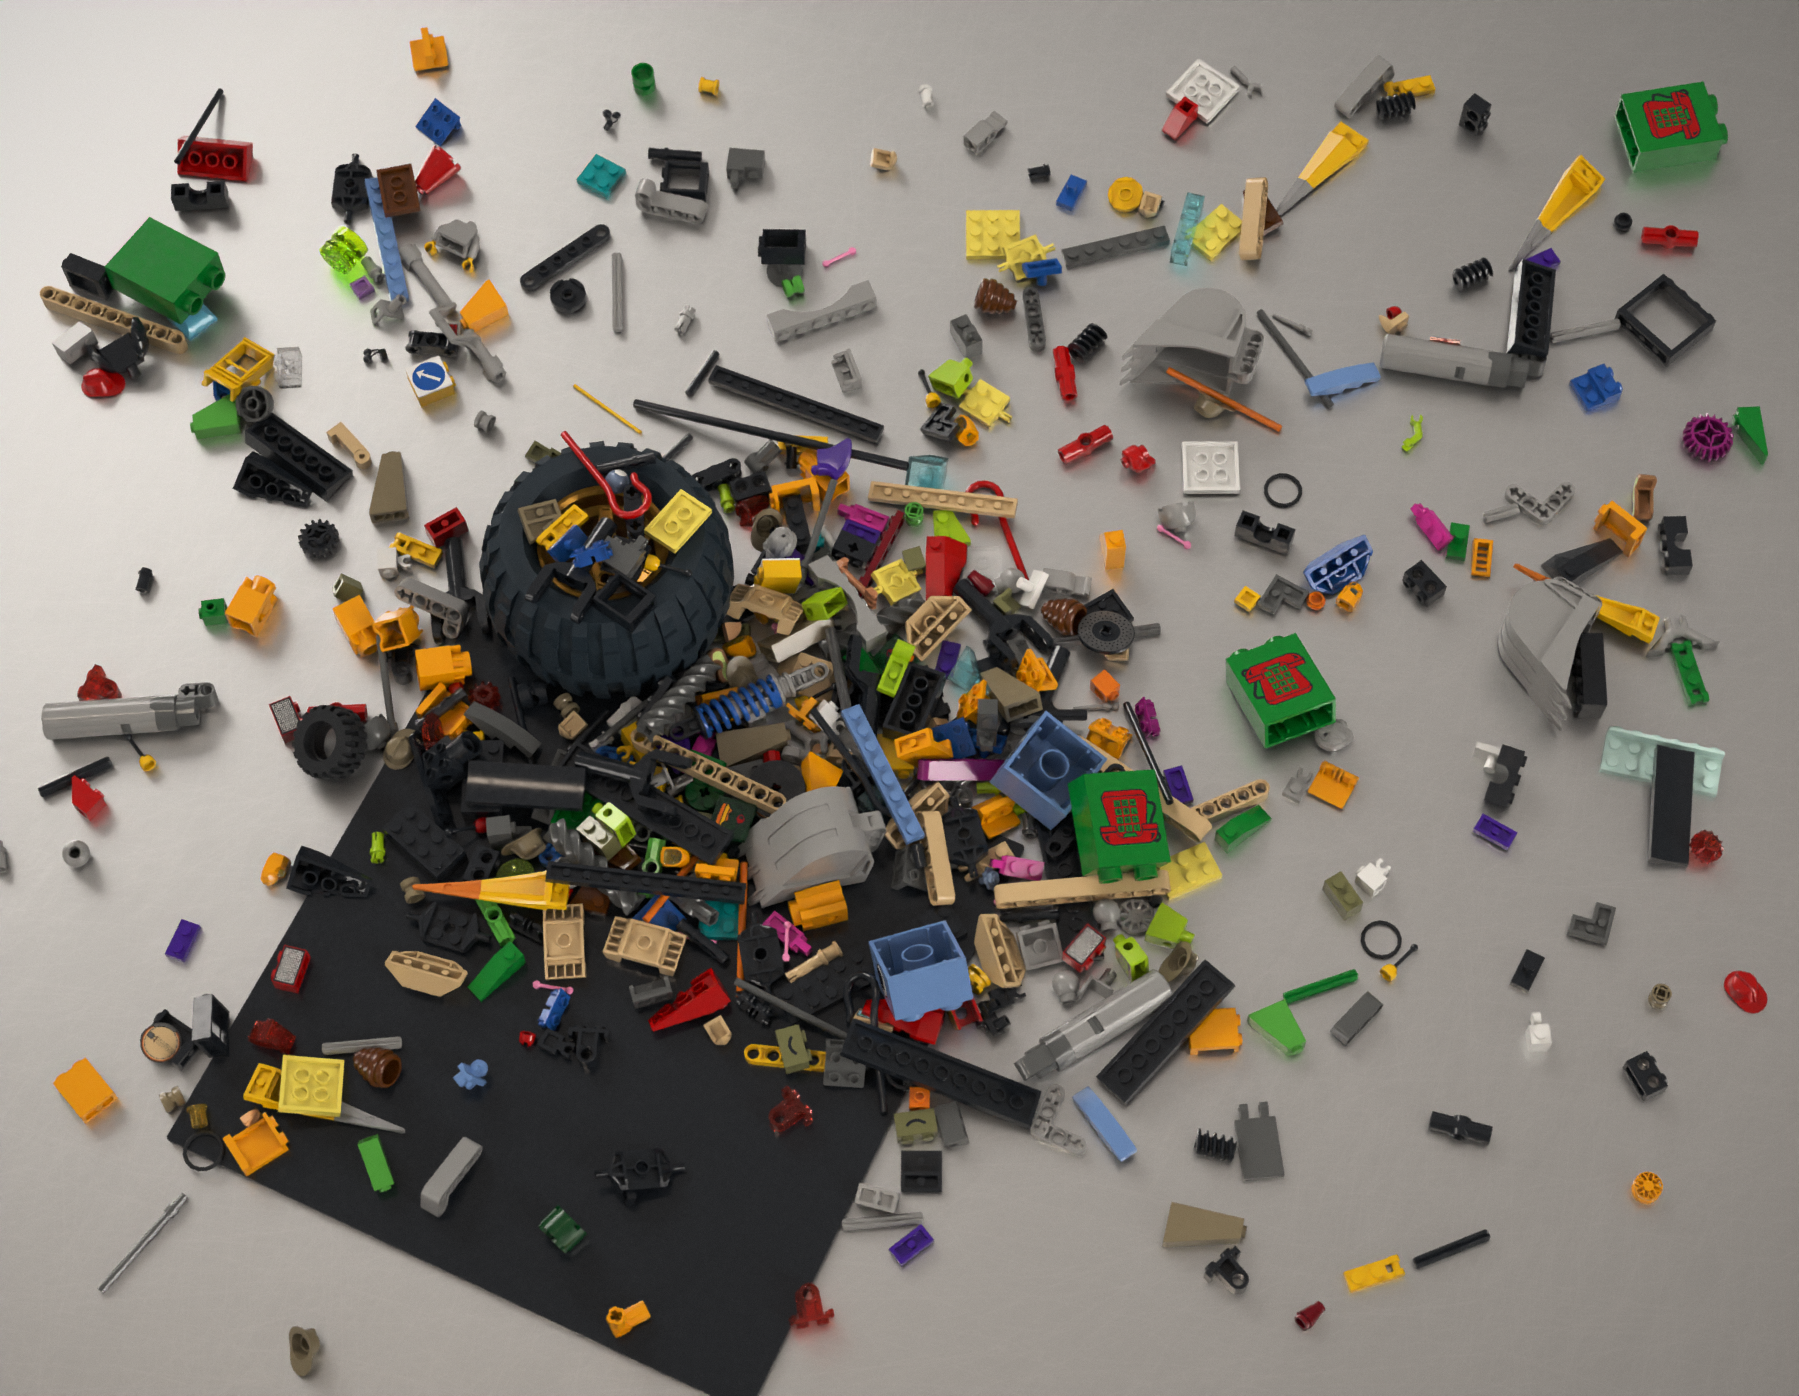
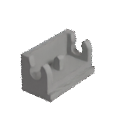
(846, 371)
(877, 1198)

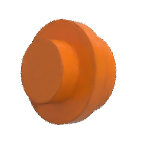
(1315, 600)

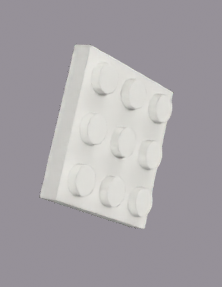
(1205, 88)
(1210, 467)

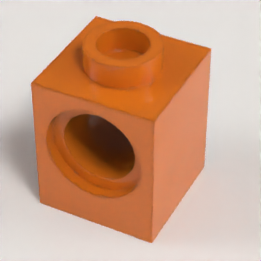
(1105, 687)
(919, 1098)

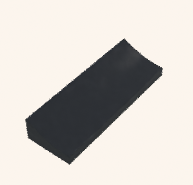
(1531, 309)
(297, 455)
(526, 786)
(1671, 806)

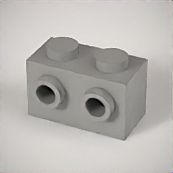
(74, 342)

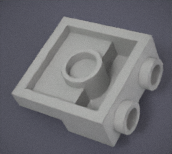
(1039, 945)

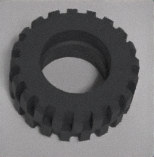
(310, 742)

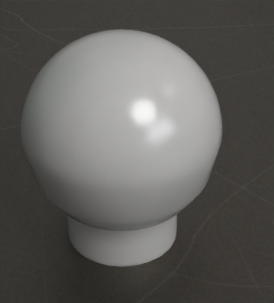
(1008, 580)
(76, 853)
(1106, 914)
(1066, 986)

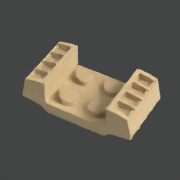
(766, 602)
(564, 943)
(644, 944)

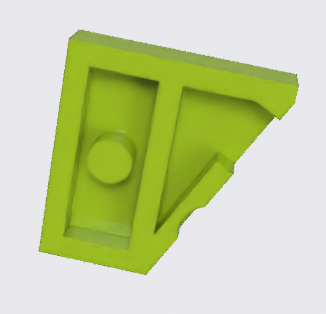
(947, 525)

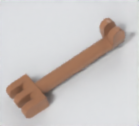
(869, 593)

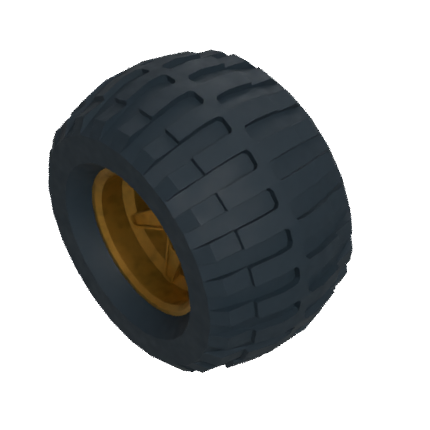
(598, 651)

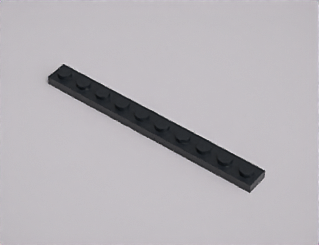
(796, 404)
(645, 882)

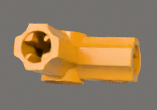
(622, 1320)

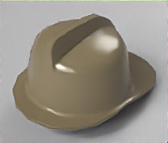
(1209, 406)
(762, 524)
(740, 672)
(398, 750)
(527, 846)
(1179, 962)
(303, 1347)

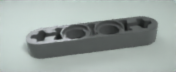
(1034, 319)

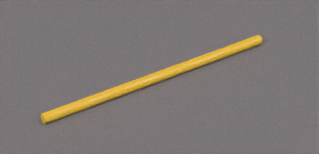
(607, 409)

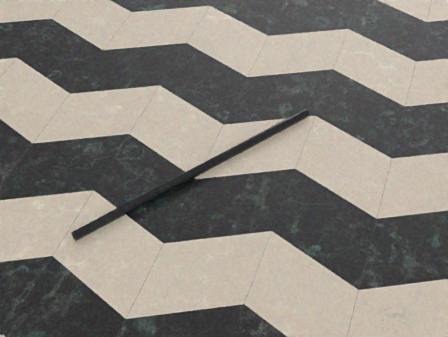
(765, 433)

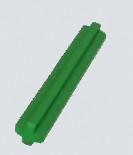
(1320, 986)

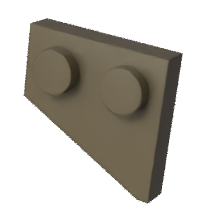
(538, 518)

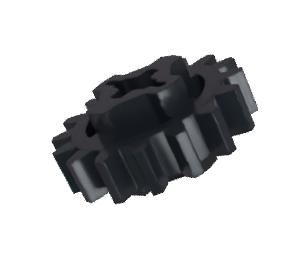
(310, 539)

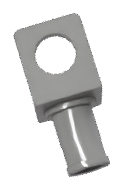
(389, 309)
(664, 777)
(1100, 985)

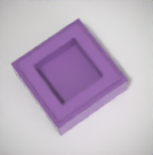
(362, 287)

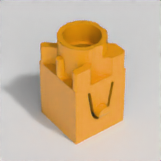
(807, 460)
(252, 605)
(357, 626)
(397, 628)
(442, 666)
(818, 906)

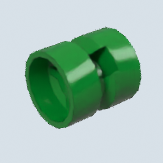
(643, 79)

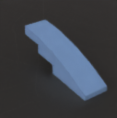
(1343, 378)
(1104, 1123)

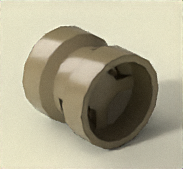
(566, 705)
(411, 895)
(1659, 1000)
(172, 1099)

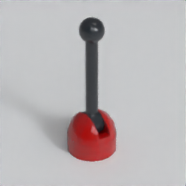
(479, 826)

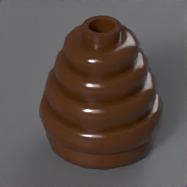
(994, 298)
(1064, 615)
(378, 1066)

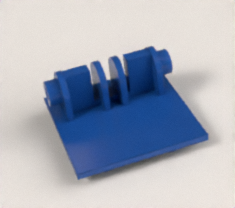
(438, 122)
(959, 735)
(667, 916)

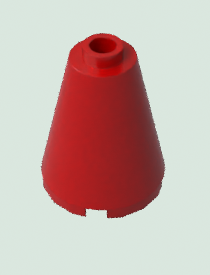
(435, 170)

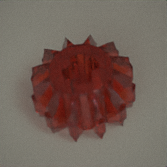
(483, 690)
(1706, 846)

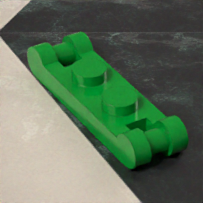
(1689, 673)

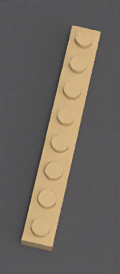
(943, 499)

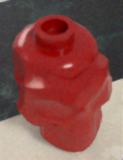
(1137, 458)

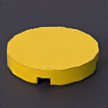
(1125, 194)

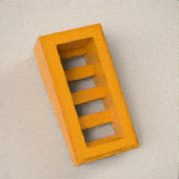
(1486, 544)

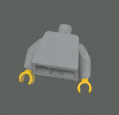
(458, 239)

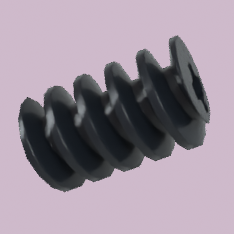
(1394, 104)
(1471, 273)
(1086, 342)
(1215, 1145)

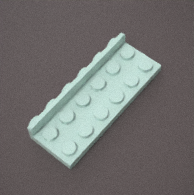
(1632, 756)

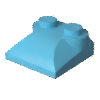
(195, 324)

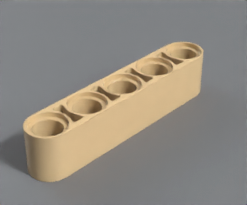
(1253, 218)
(1231, 798)
(938, 872)

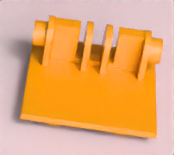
(1333, 784)

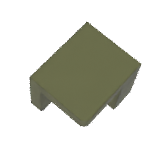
(914, 559)
(346, 588)
(1006, 603)

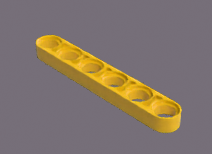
(763, 1059)

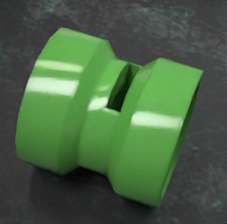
(793, 286)
(911, 517)

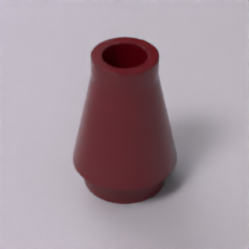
(981, 583)
(1308, 1316)

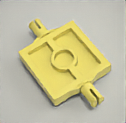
(1022, 252)
(985, 403)
(896, 581)

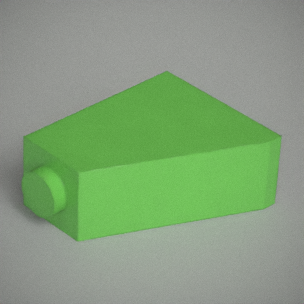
(216, 420)
(1278, 1027)
(376, 1163)

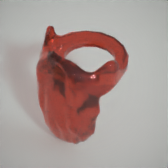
(750, 508)
(432, 730)

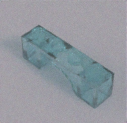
(1186, 229)

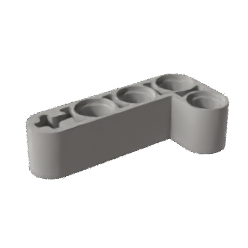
(1364, 85)
(668, 204)
(435, 602)
(436, 1191)

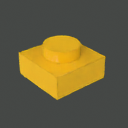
(1247, 599)

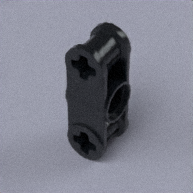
(420, 343)
(719, 474)
(633, 501)

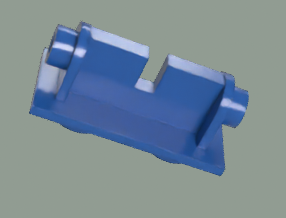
(598, 550)
(558, 1002)

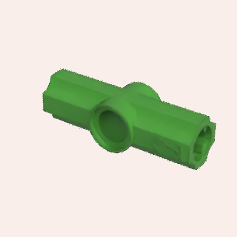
(653, 856)
(498, 926)

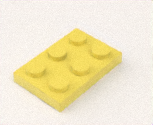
(1216, 232)
(678, 521)
(1191, 870)

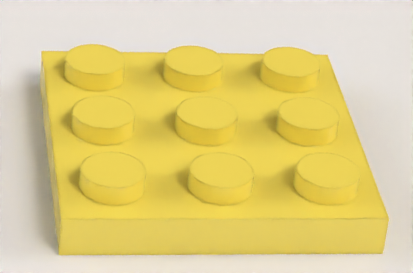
(989, 232)
(311, 1086)

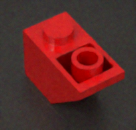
(1180, 118)
(86, 800)

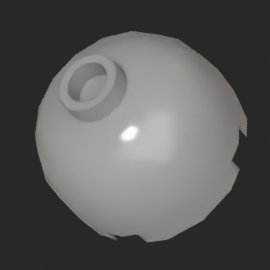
(1177, 516)

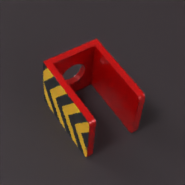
(973, 1015)

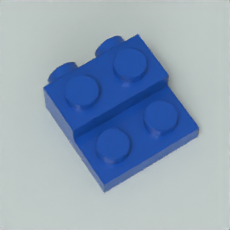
(1596, 388)

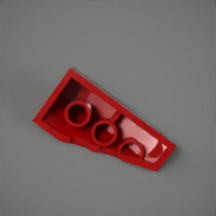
(943, 564)
(700, 999)
(924, 1029)

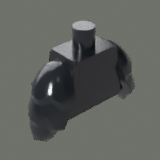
(124, 353)

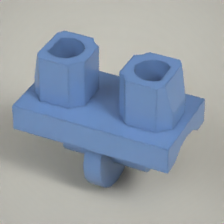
(470, 1074)

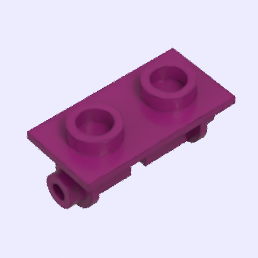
(1145, 710)

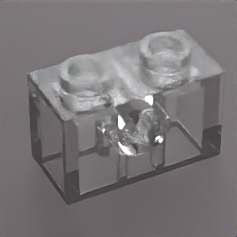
(288, 367)

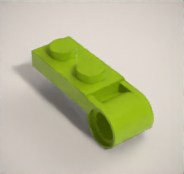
(895, 668)

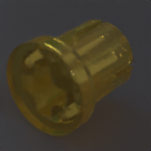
(198, 1115)

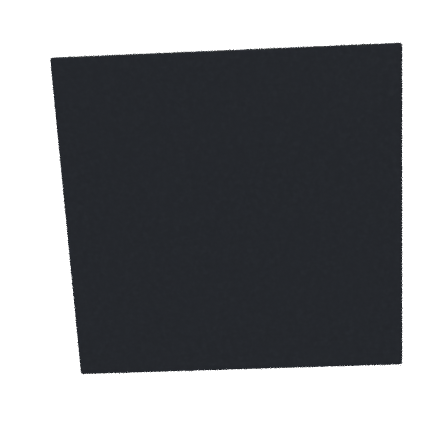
(707, 1253)

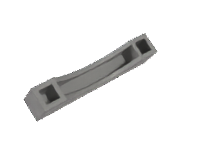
(789, 323)
(826, 576)

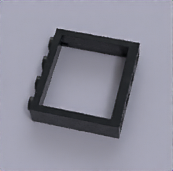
(1651, 341)

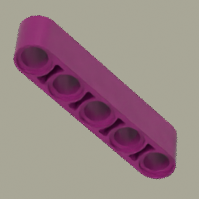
(958, 769)

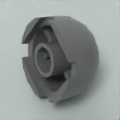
(254, 403)
(378, 732)

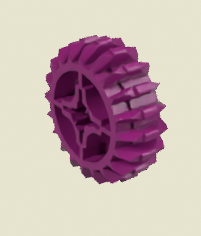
(1701, 442)

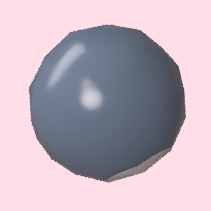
(617, 480)

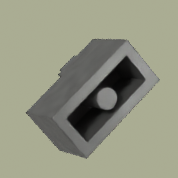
(743, 164)
(966, 336)
(626, 557)
(987, 724)
(503, 831)

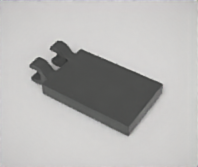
(1258, 1144)

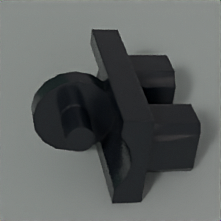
(990, 1019)

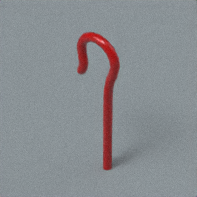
(606, 487)
(1003, 521)

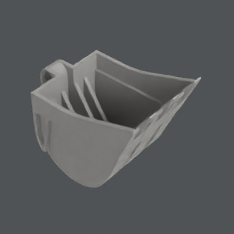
(1199, 338)
(1542, 639)
(810, 844)

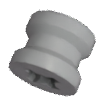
(484, 421)

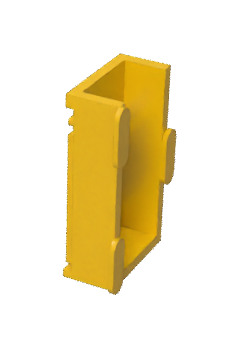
(220, 374)

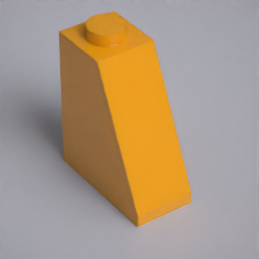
(483, 308)
(1113, 549)
(819, 772)

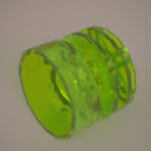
(343, 249)

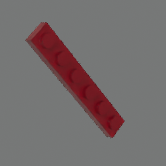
(881, 551)

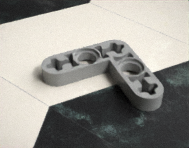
(1543, 508)
(1050, 1129)

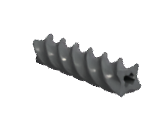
(891, 617)
(674, 700)
(568, 844)

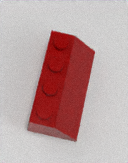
(216, 158)

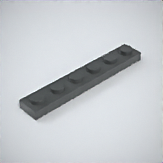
(1115, 246)

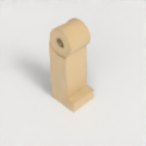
(351, 444)

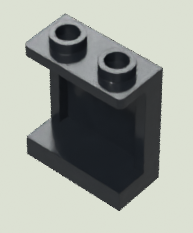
(188, 1048)

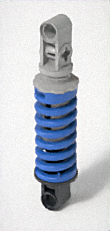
(746, 702)

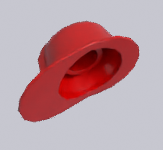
(102, 384)
(1746, 991)

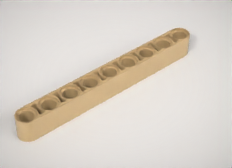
(106, 314)
(715, 778)
(1176, 814)
(1077, 890)

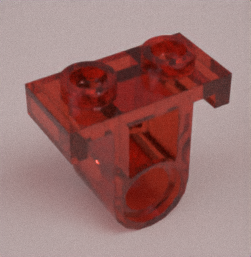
(98, 686)
(272, 1036)
(791, 1110)
(810, 1310)

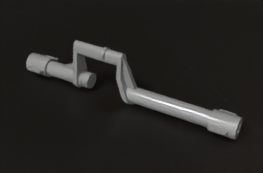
(492, 365)

